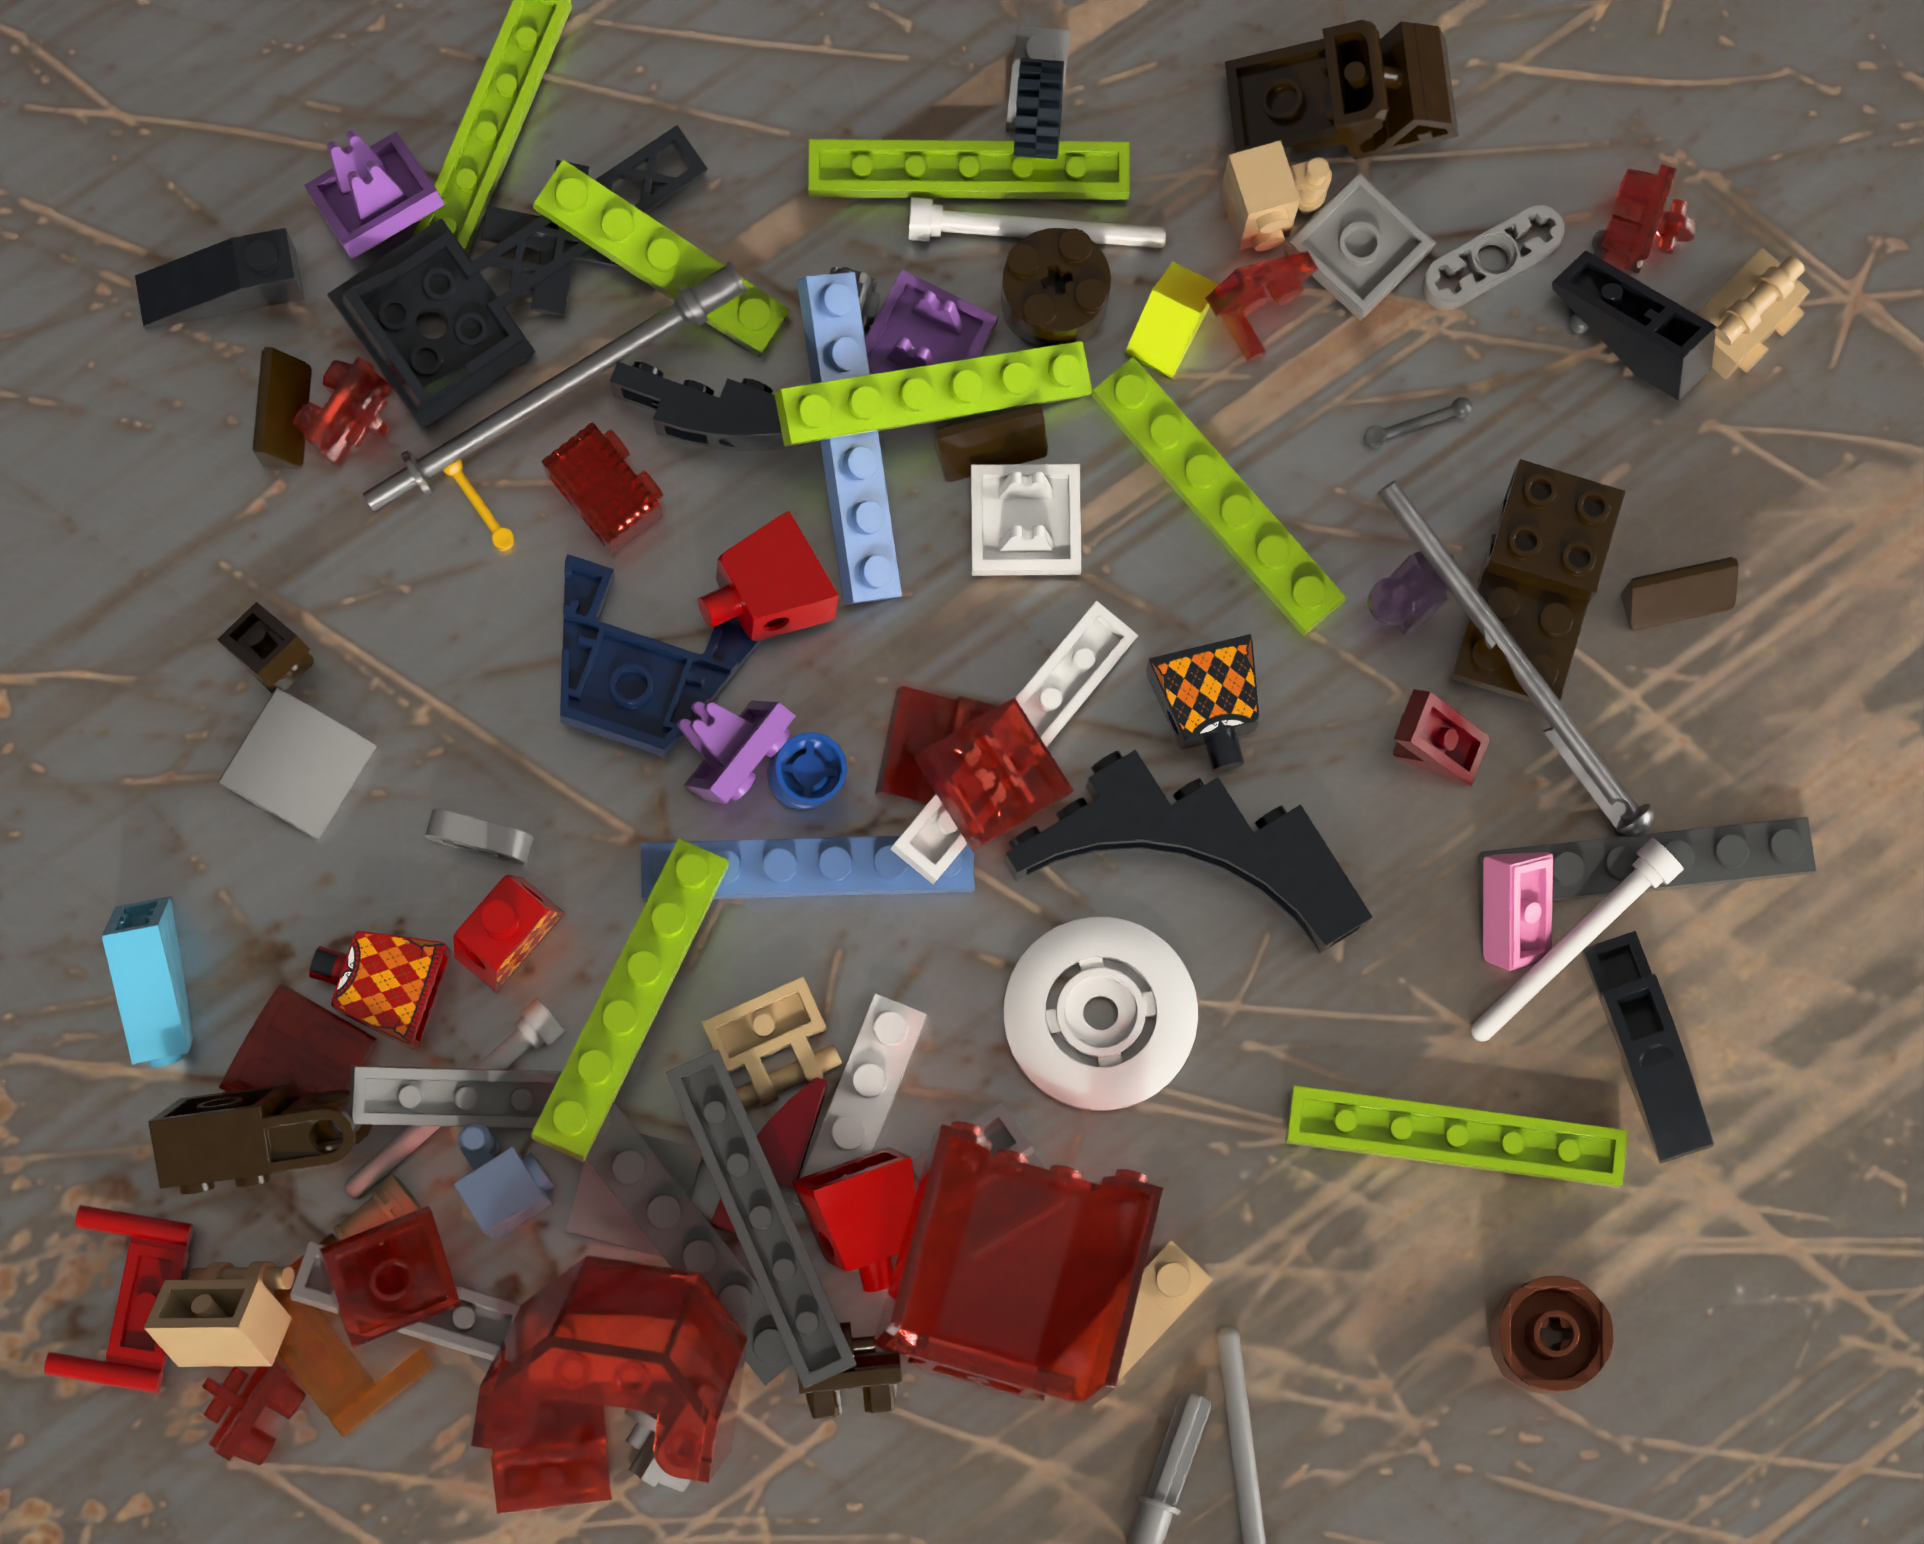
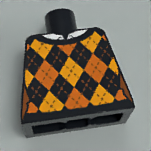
(1209, 697)

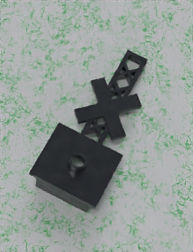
(439, 277)

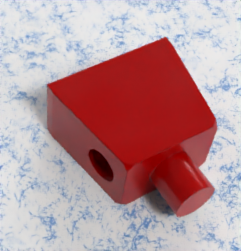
(771, 583)
(861, 1212)

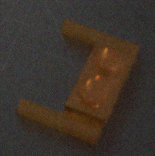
(330, 1368)

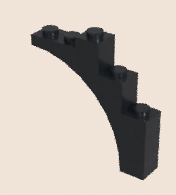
(1130, 812)

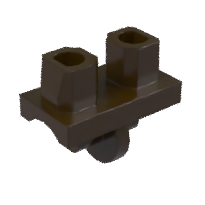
(874, 1372)

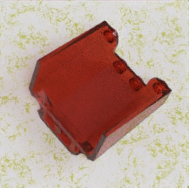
(1018, 1271)
(628, 1342)

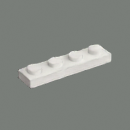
(867, 1085)

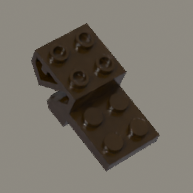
(1346, 91)
(1540, 575)

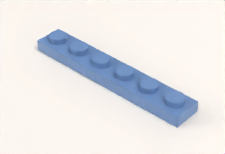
(850, 462)
(813, 868)

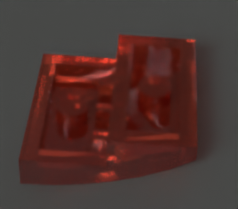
(915, 724)
(993, 774)
(298, 1046)
(559, 1463)

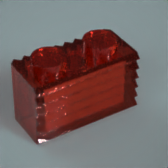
(603, 486)

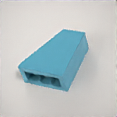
(149, 981)

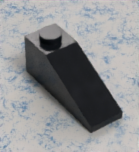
(222, 280)
(1639, 325)

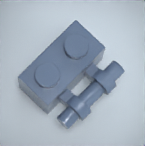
(502, 1188)

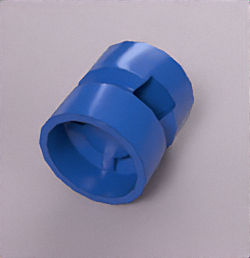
(807, 771)

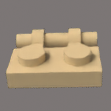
(768, 1026)

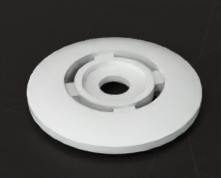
(1085, 1063)

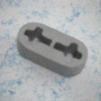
(479, 836)

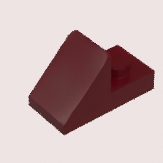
(1439, 739)

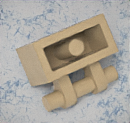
(1266, 192)
(1751, 307)
(222, 1315)

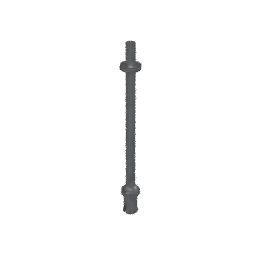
(689, 306)

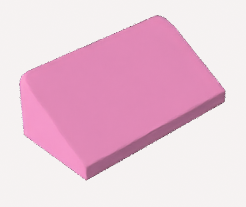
(1517, 908)

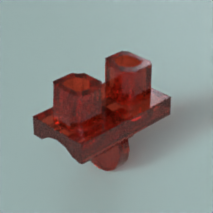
(1635, 238)
(349, 412)
(237, 1431)

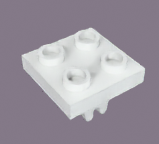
(1025, 519)

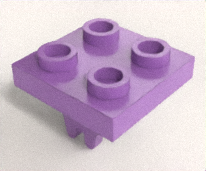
(372, 192)
(925, 327)
(733, 746)

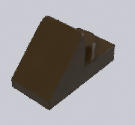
(267, 648)

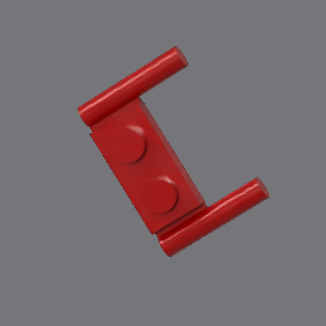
(153, 1255)

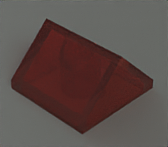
(389, 1276)

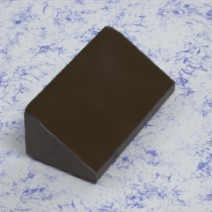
(281, 394)
(992, 440)
(1681, 593)

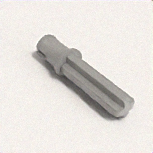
(1170, 1470)

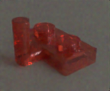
(1254, 286)

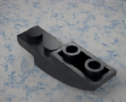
(688, 412)
(1648, 1047)

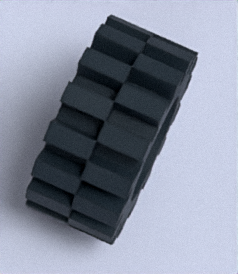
(1038, 108)

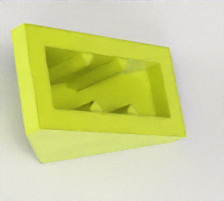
(1170, 319)

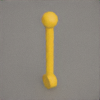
(502, 537)

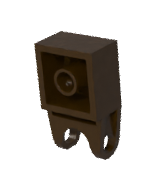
(249, 1136)

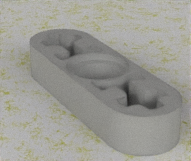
(1532, 250)

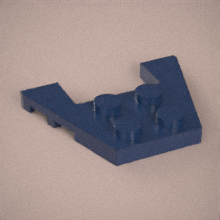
(629, 682)

